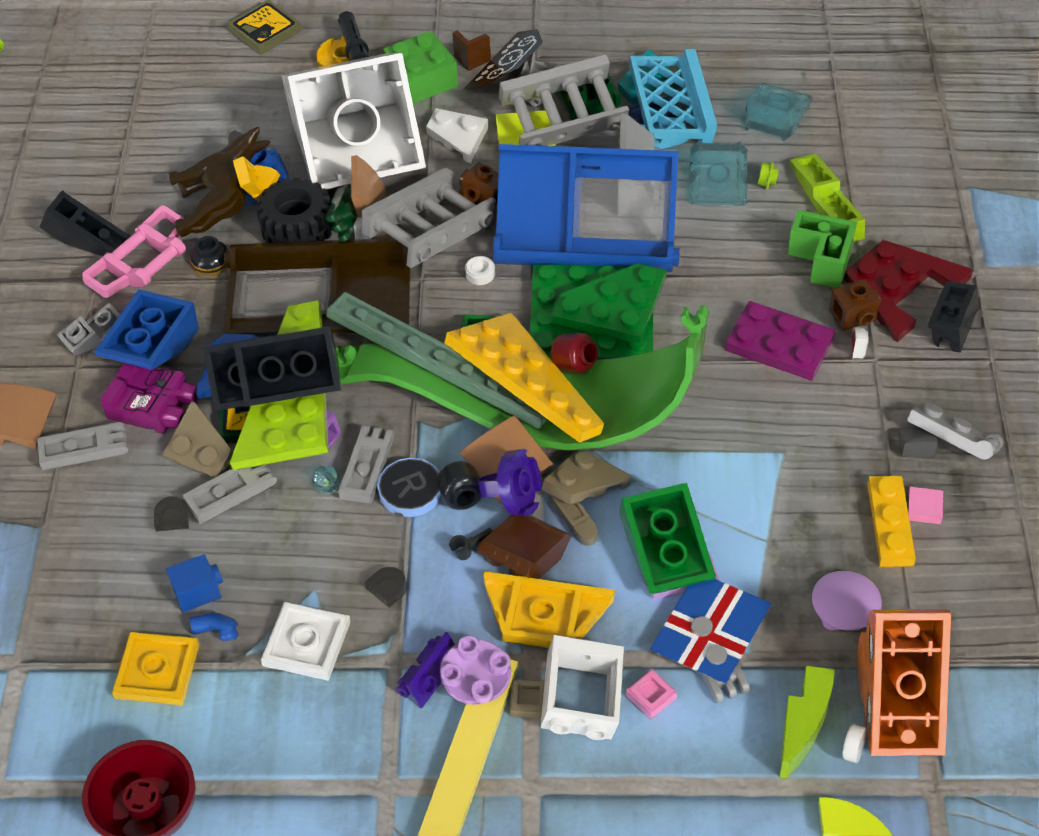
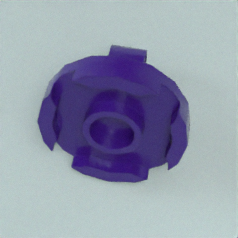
(514, 483)

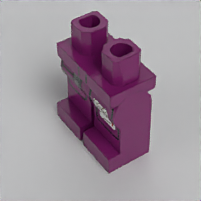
(148, 397)

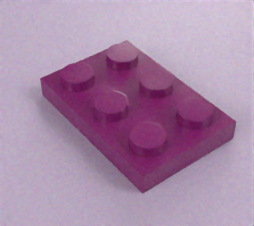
(780, 340)

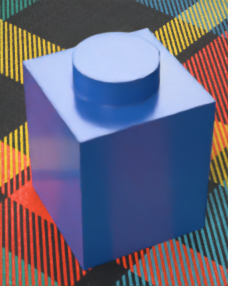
(195, 582)

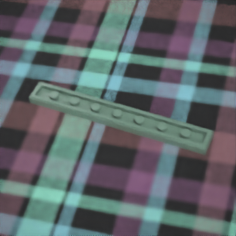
(428, 354)

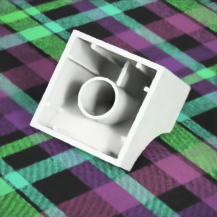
(352, 111)

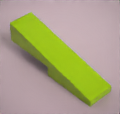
(824, 191)

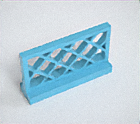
(694, 95)

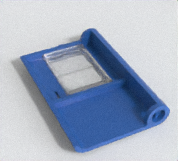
(586, 206)

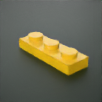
(891, 521)

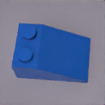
(150, 330)

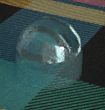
(321, 483)

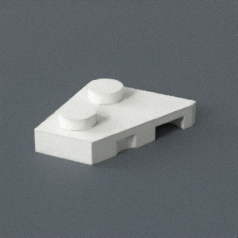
(457, 131)

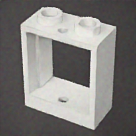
(587, 657)

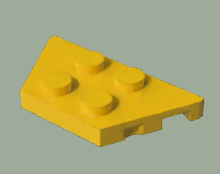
(537, 609)

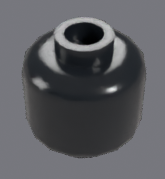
(459, 485)

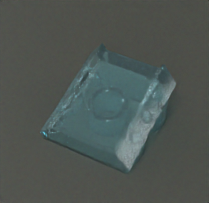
(775, 110)
(718, 174)

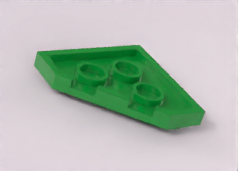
(613, 304)

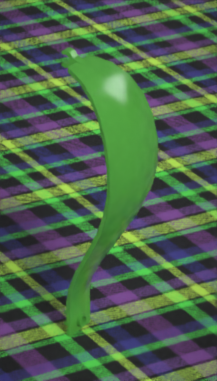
(624, 392)

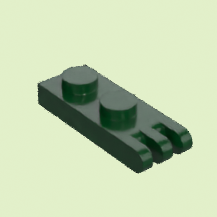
(342, 213)

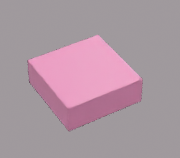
(925, 505)
(651, 694)

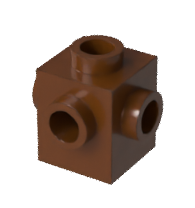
(479, 183)
(854, 304)

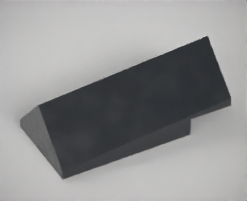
(272, 368)

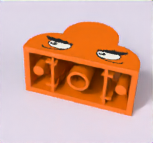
(905, 680)

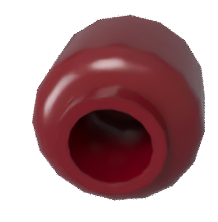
(574, 353)

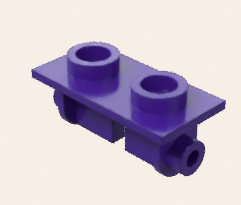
(425, 679)

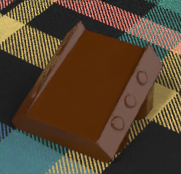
(525, 546)

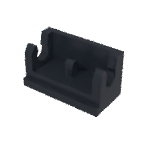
(954, 314)

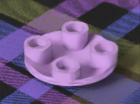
(845, 600)
(475, 671)

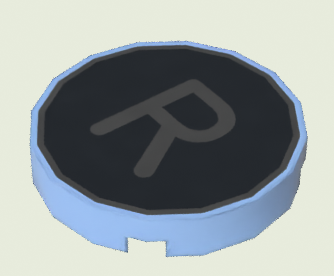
(409, 487)

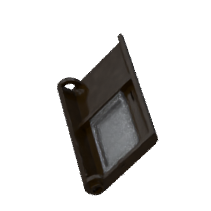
(282, 274)

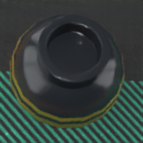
(208, 256)

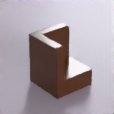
(472, 52)

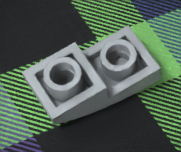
(86, 335)

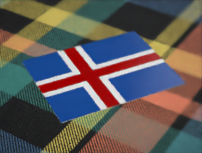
(734, 622)

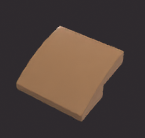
(365, 185)
(23, 413)
(490, 447)

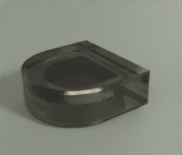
(171, 514)
(387, 585)

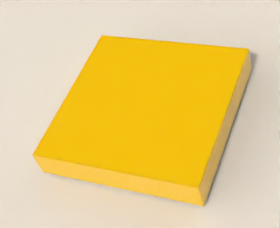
(156, 668)

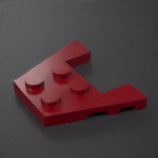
(897, 272)

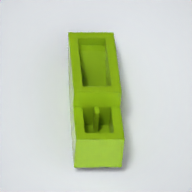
(805, 717)

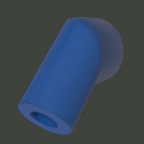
(215, 621)

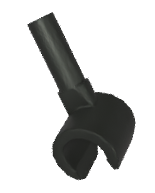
(461, 541)

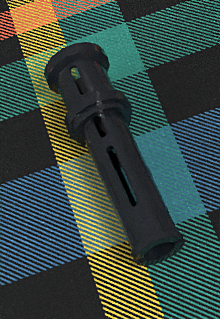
(355, 46)

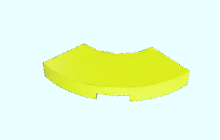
(848, 819)

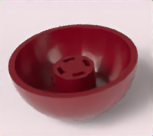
(137, 777)

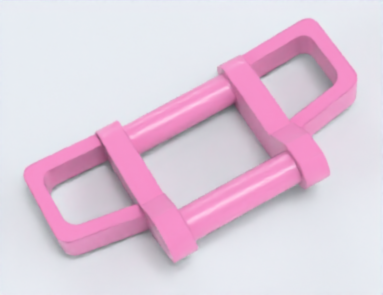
(137, 277)

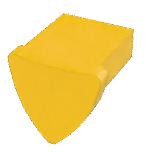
(254, 178)

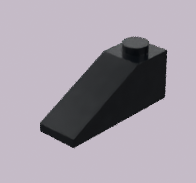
(81, 227)

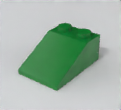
(666, 539)

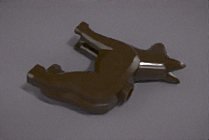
(219, 175)

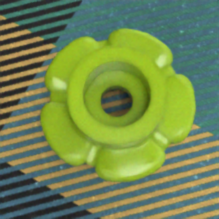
(768, 174)

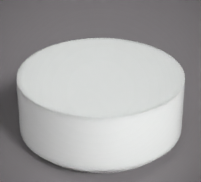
(480, 270)
(854, 743)

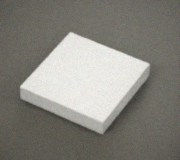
(306, 641)

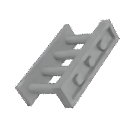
(568, 79)
(422, 196)

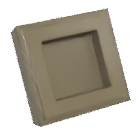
(526, 698)

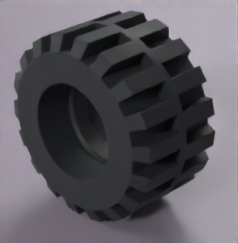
(294, 212)

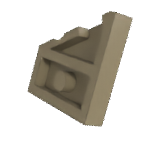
(198, 445)
(583, 477)

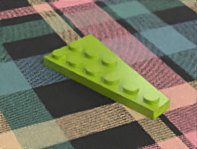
(290, 426)

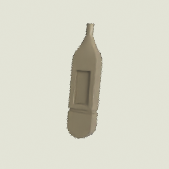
(577, 520)

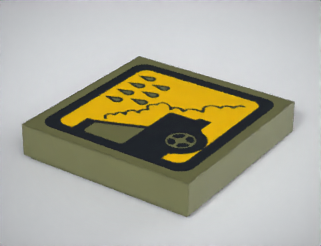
(264, 26)

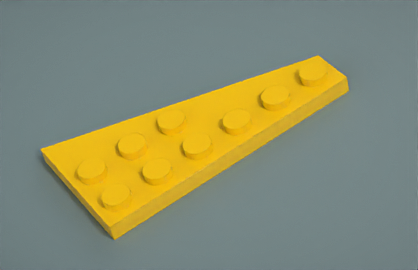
(520, 365)

